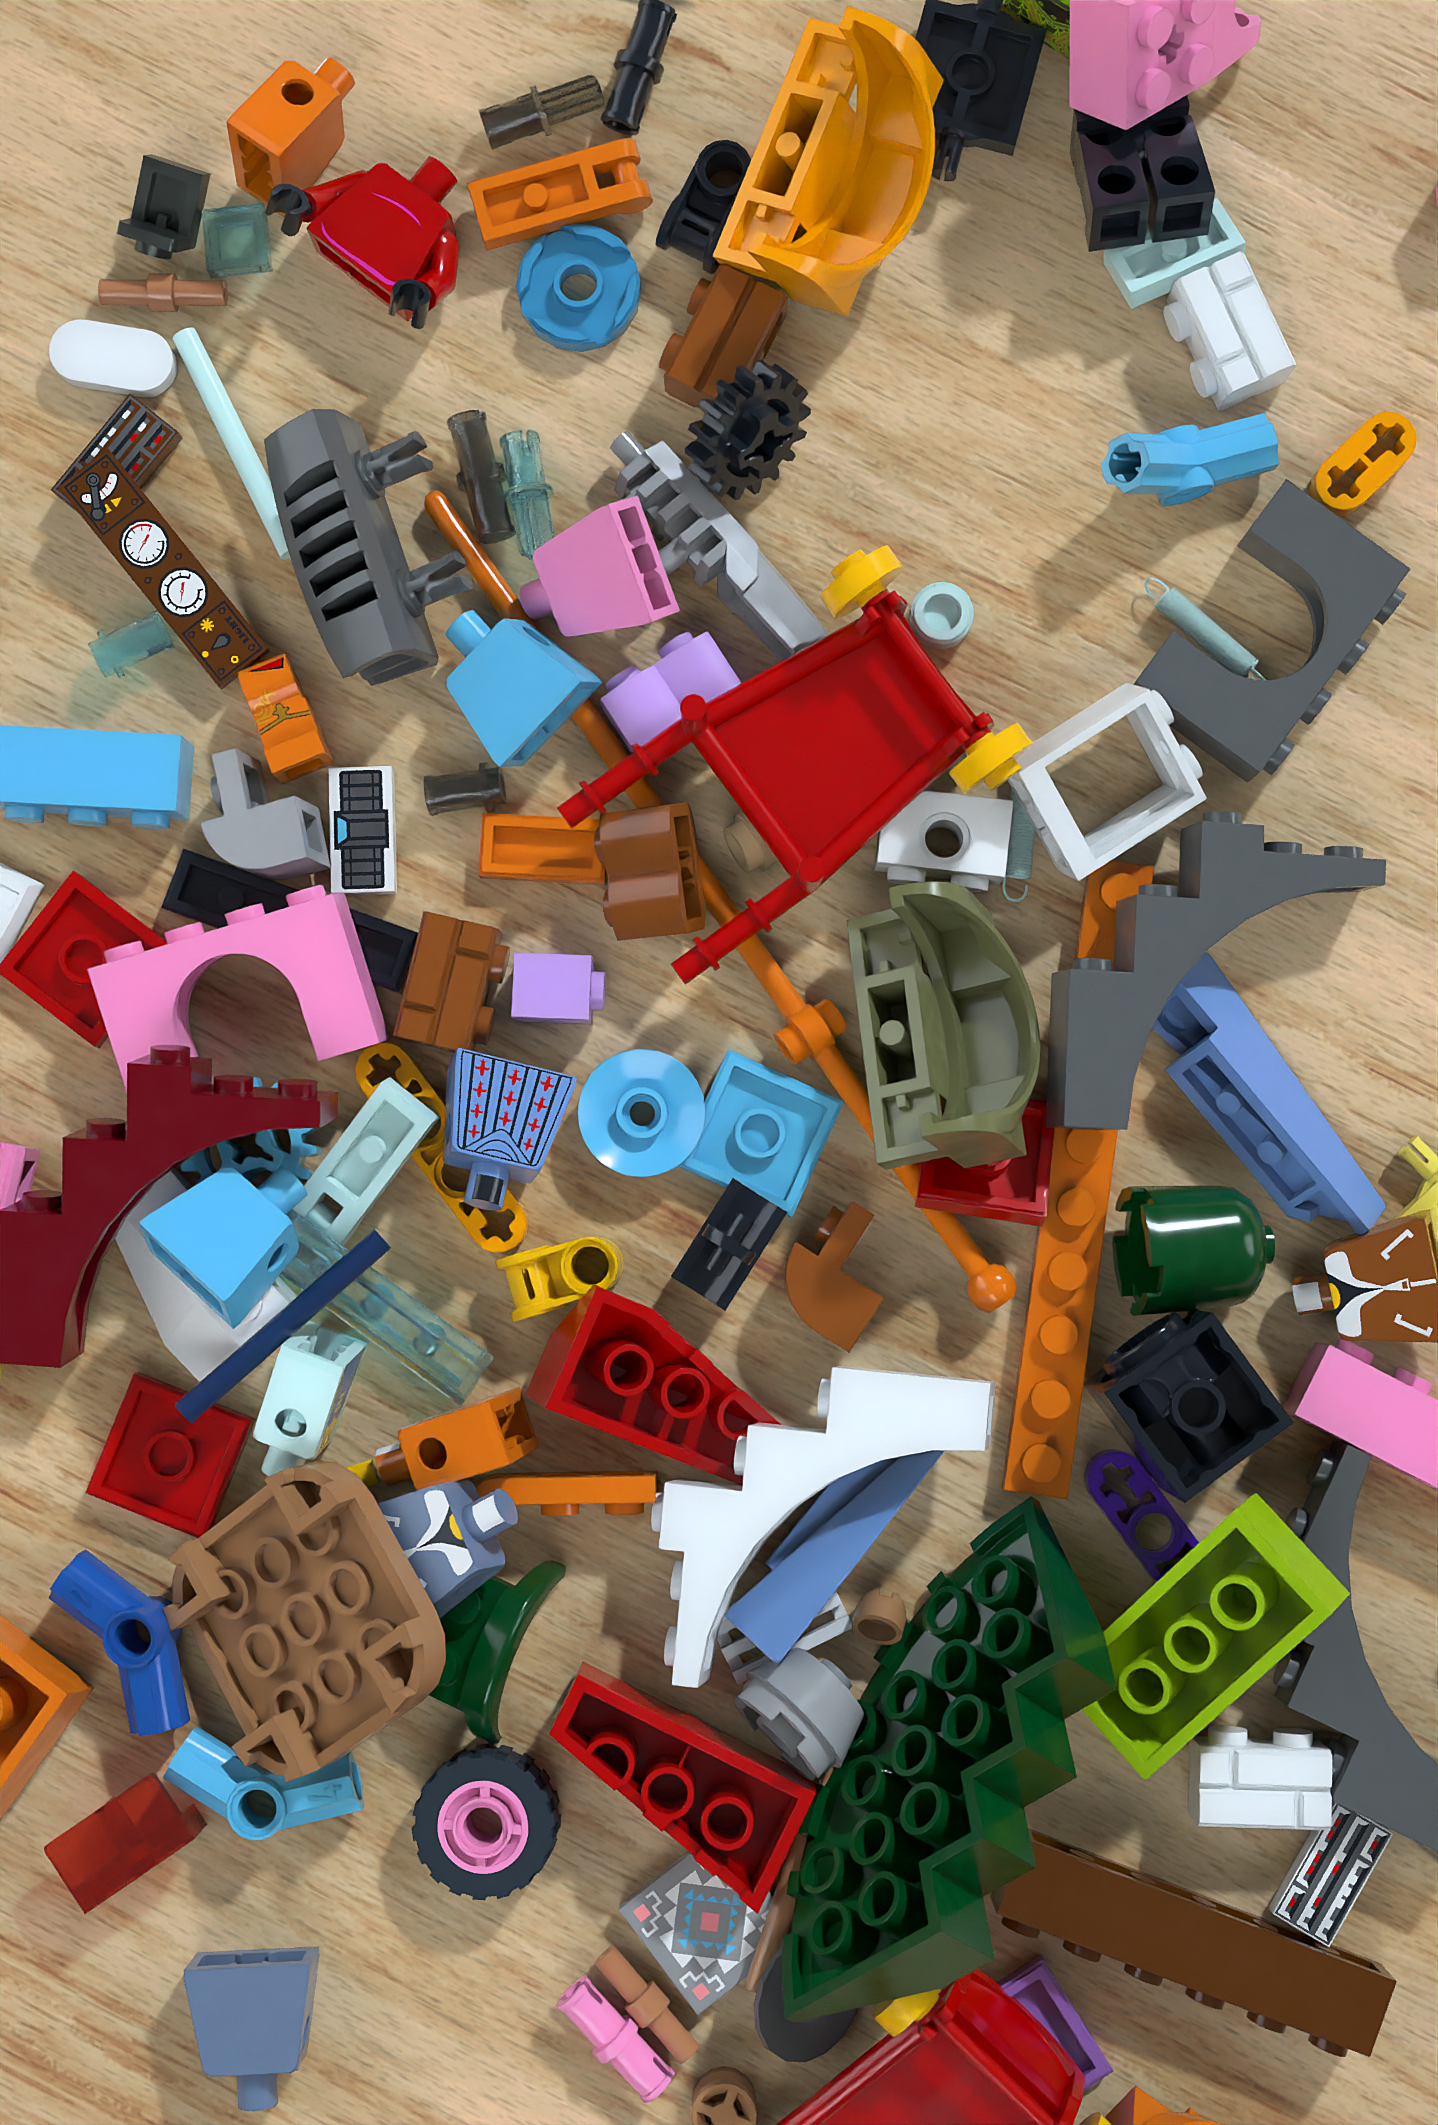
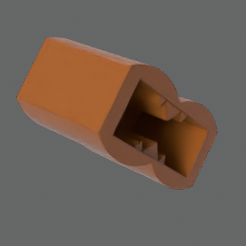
(651, 871)

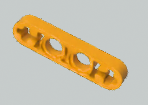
(430, 1152)

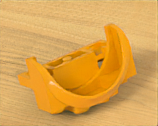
(836, 174)

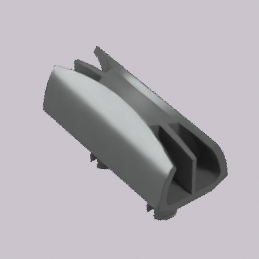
(348, 547)

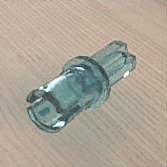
(527, 490)

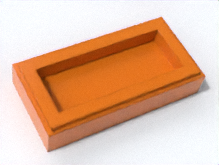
(539, 849)

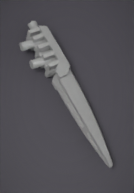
(714, 546)

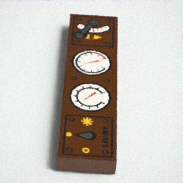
(164, 568)

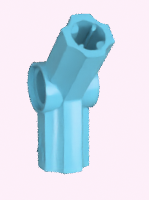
(1191, 461)
(222, 1782)

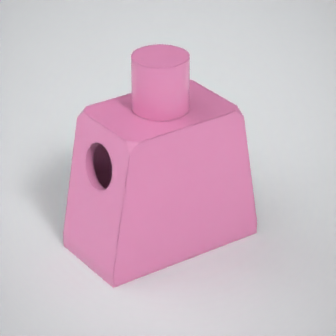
(601, 574)

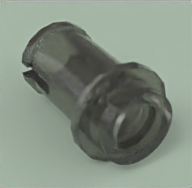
(465, 790)

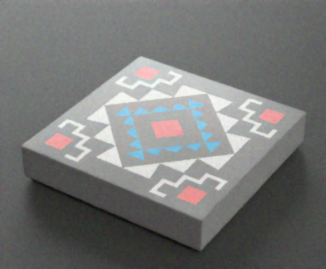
(696, 1929)

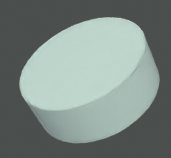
(941, 615)

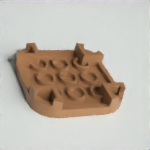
(308, 1618)

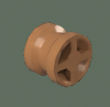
(737, 2090)

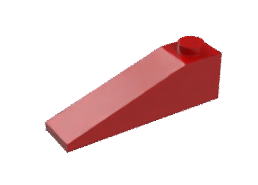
(644, 1383)

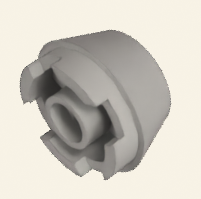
(802, 1710)

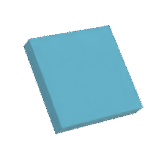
(762, 1131)

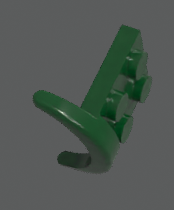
(483, 1641)

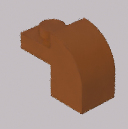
(820, 1291)

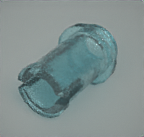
(130, 644)

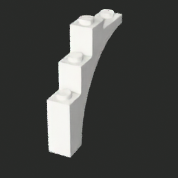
(724, 1525)

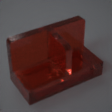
(122, 1841)

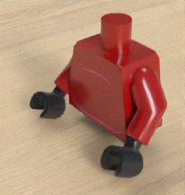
(382, 232)

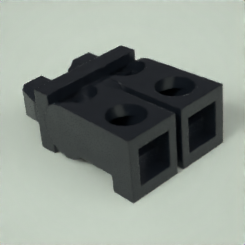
(1142, 176)

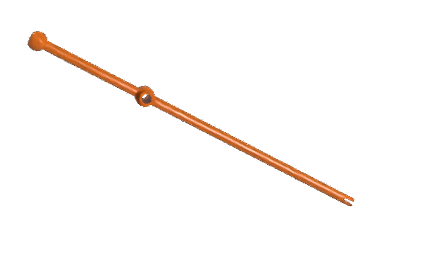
(808, 1029)

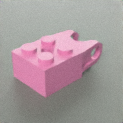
(1150, 53)

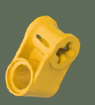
(554, 1275)

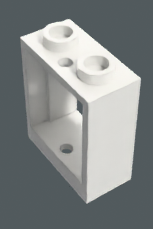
(1050, 817)

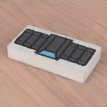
(362, 830)

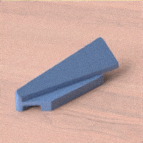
(1259, 1103)
(824, 1550)

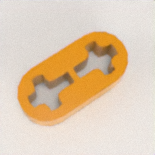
(1353, 455)

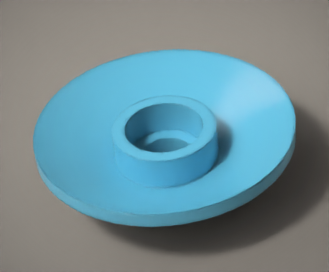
(632, 1079)

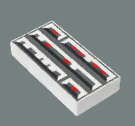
(1330, 1874)

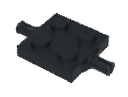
(986, 74)

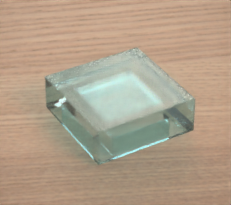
(236, 240)

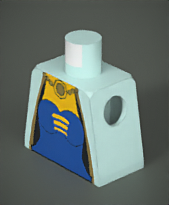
(307, 1395)

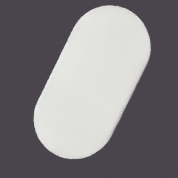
(113, 358)

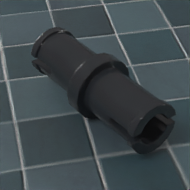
(638, 66)

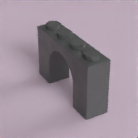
(1345, 587)

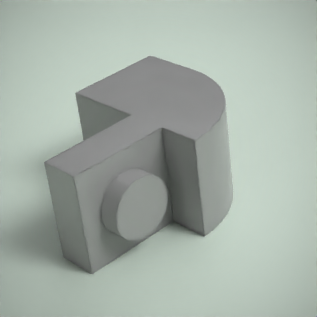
(262, 837)

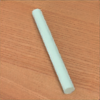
(232, 433)

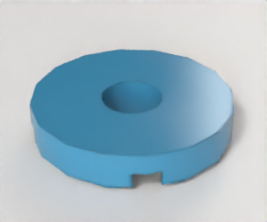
(583, 323)

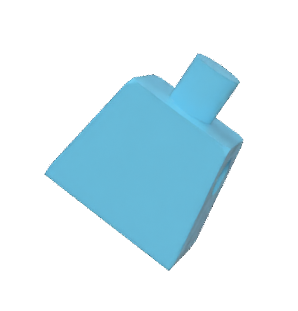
(514, 685)
(228, 1238)

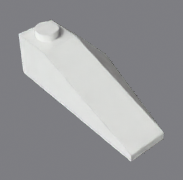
(183, 1320)

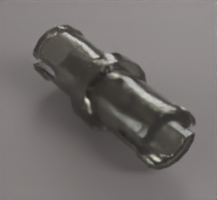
(481, 476)

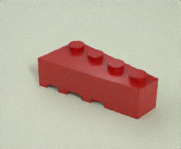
(688, 1779)

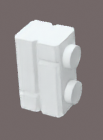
(1228, 332)
(1260, 1780)

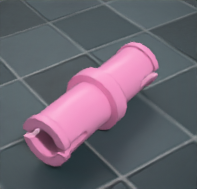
(615, 2039)

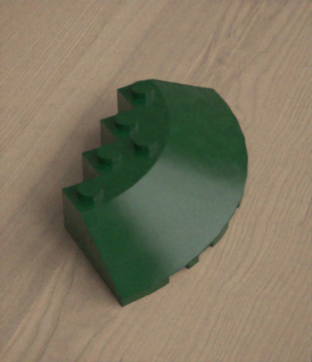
(938, 1776)

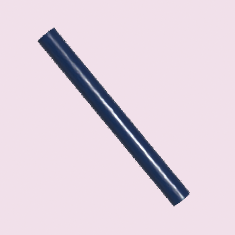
(282, 1326)

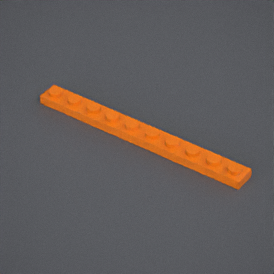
(1066, 1253)

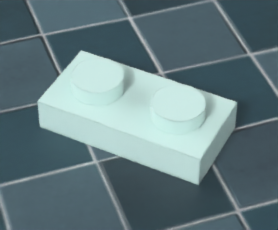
(1152, 268)

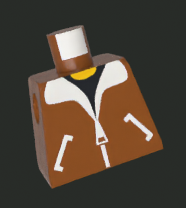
(1379, 1283)

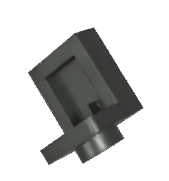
(166, 207)

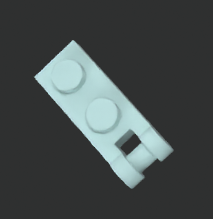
(366, 1159)

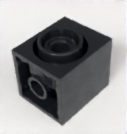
(1186, 1401)

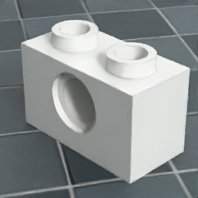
(982, 834)

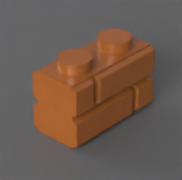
(729, 328)
(451, 984)

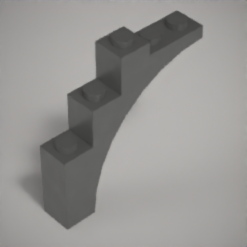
(1106, 1015)
(1327, 1678)

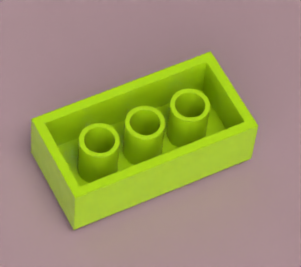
(1210, 1633)

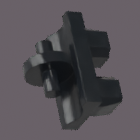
(729, 1244)

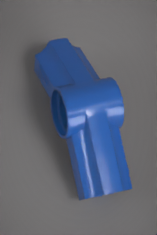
(147, 1671)

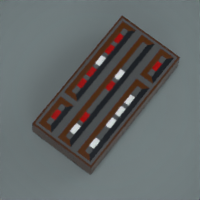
(136, 440)

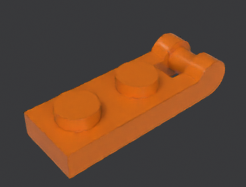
(558, 193)
(563, 1491)

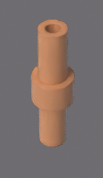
(163, 292)
(647, 2004)

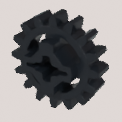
(744, 432)

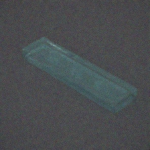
(391, 1317)

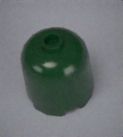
(1189, 1248)

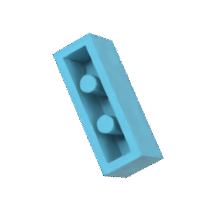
(95, 776)

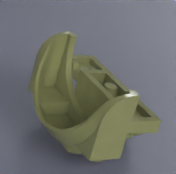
(945, 1040)

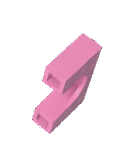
(310, 942)

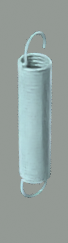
(1205, 632)
(1020, 846)

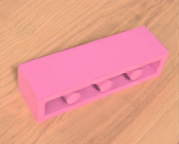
(1369, 1408)

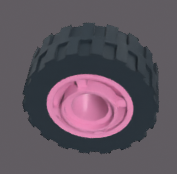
(461, 1853)

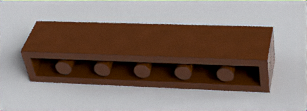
(1198, 1944)

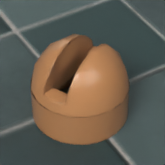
(879, 1618)

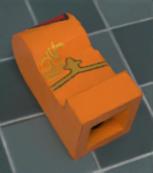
(284, 719)

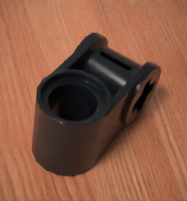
(701, 209)

